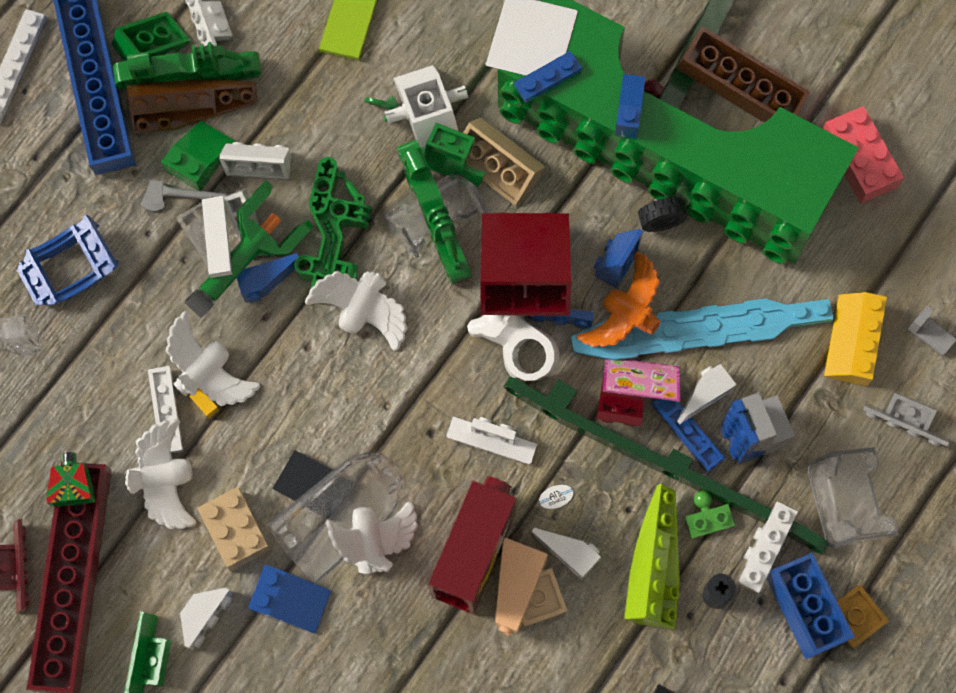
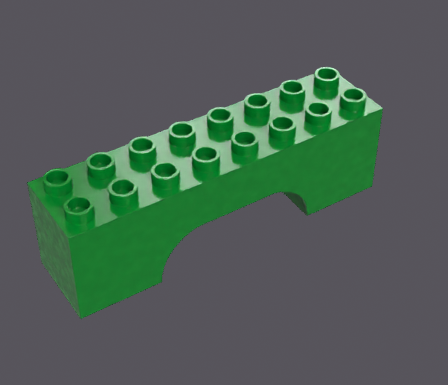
(753, 182)

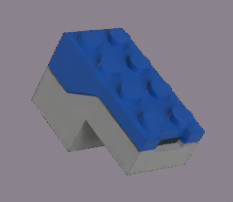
(756, 427)

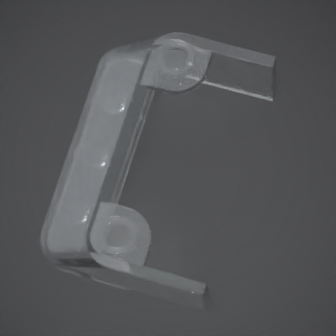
(408, 220)

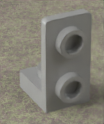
(931, 333)

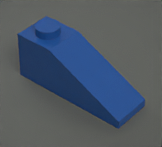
(630, 106)
(263, 278)

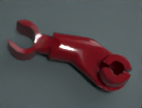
(655, 88)

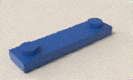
(689, 434)

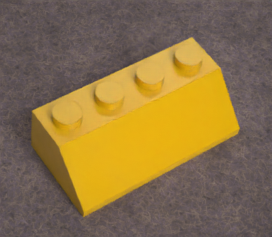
(855, 338)

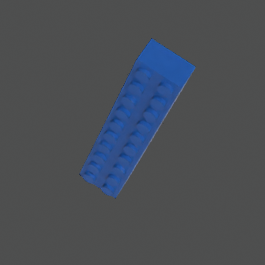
(93, 85)

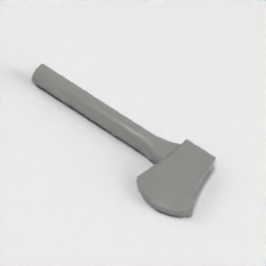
(156, 191)

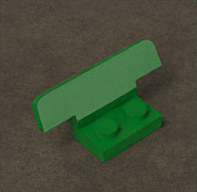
(448, 153)

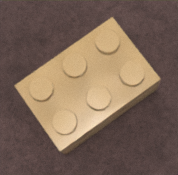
(234, 529)

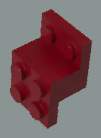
(620, 408)

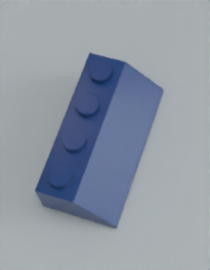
(809, 606)

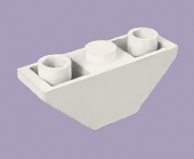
(202, 614)

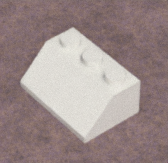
(256, 160)

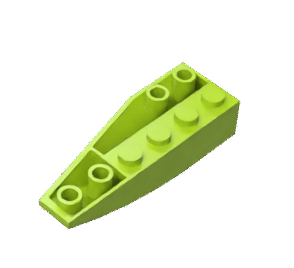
(655, 565)

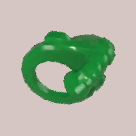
(390, 104)

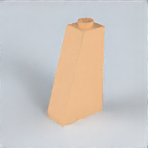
(517, 583)

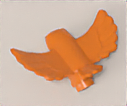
(628, 308)

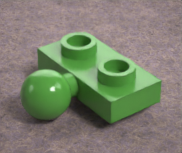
(709, 519)

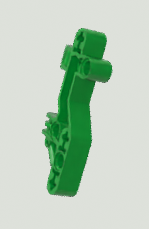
(202, 64)
(434, 211)
(331, 224)

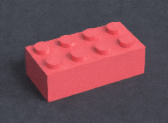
(873, 166)

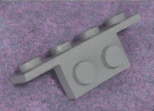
(910, 415)

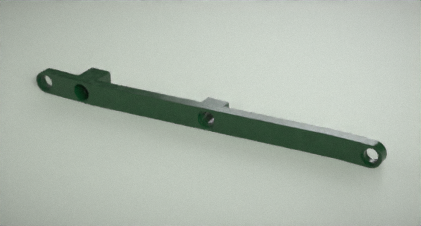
(675, 466)

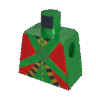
(69, 483)

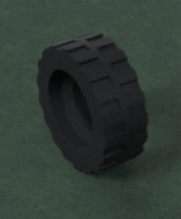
(662, 214)

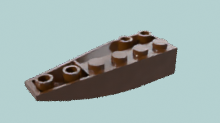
(185, 102)

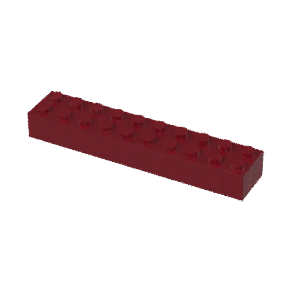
(69, 591)

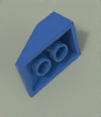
(618, 257)
(289, 599)

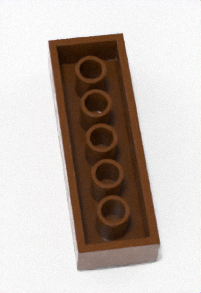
(740, 77)

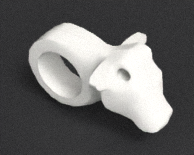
(511, 333)

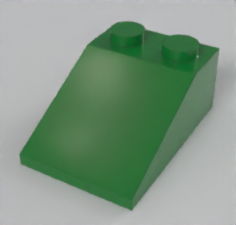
(153, 34)
(196, 155)

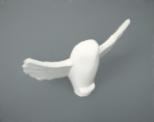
(361, 304)
(203, 367)
(160, 476)
(372, 540)

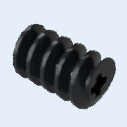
(714, 598)

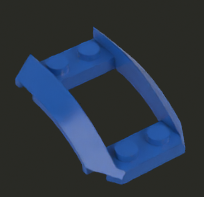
(92, 244)

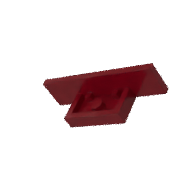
(12, 567)

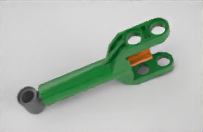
(254, 242)

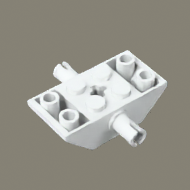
(425, 102)

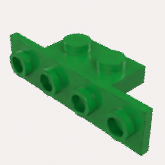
(148, 656)

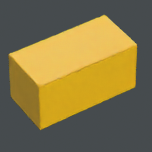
(204, 403)

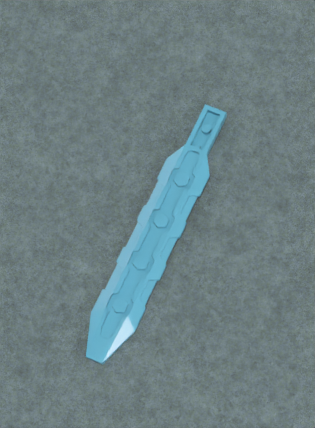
(712, 327)

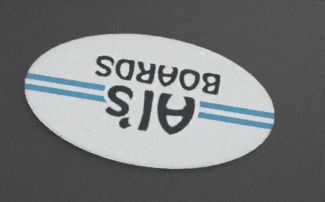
(556, 496)

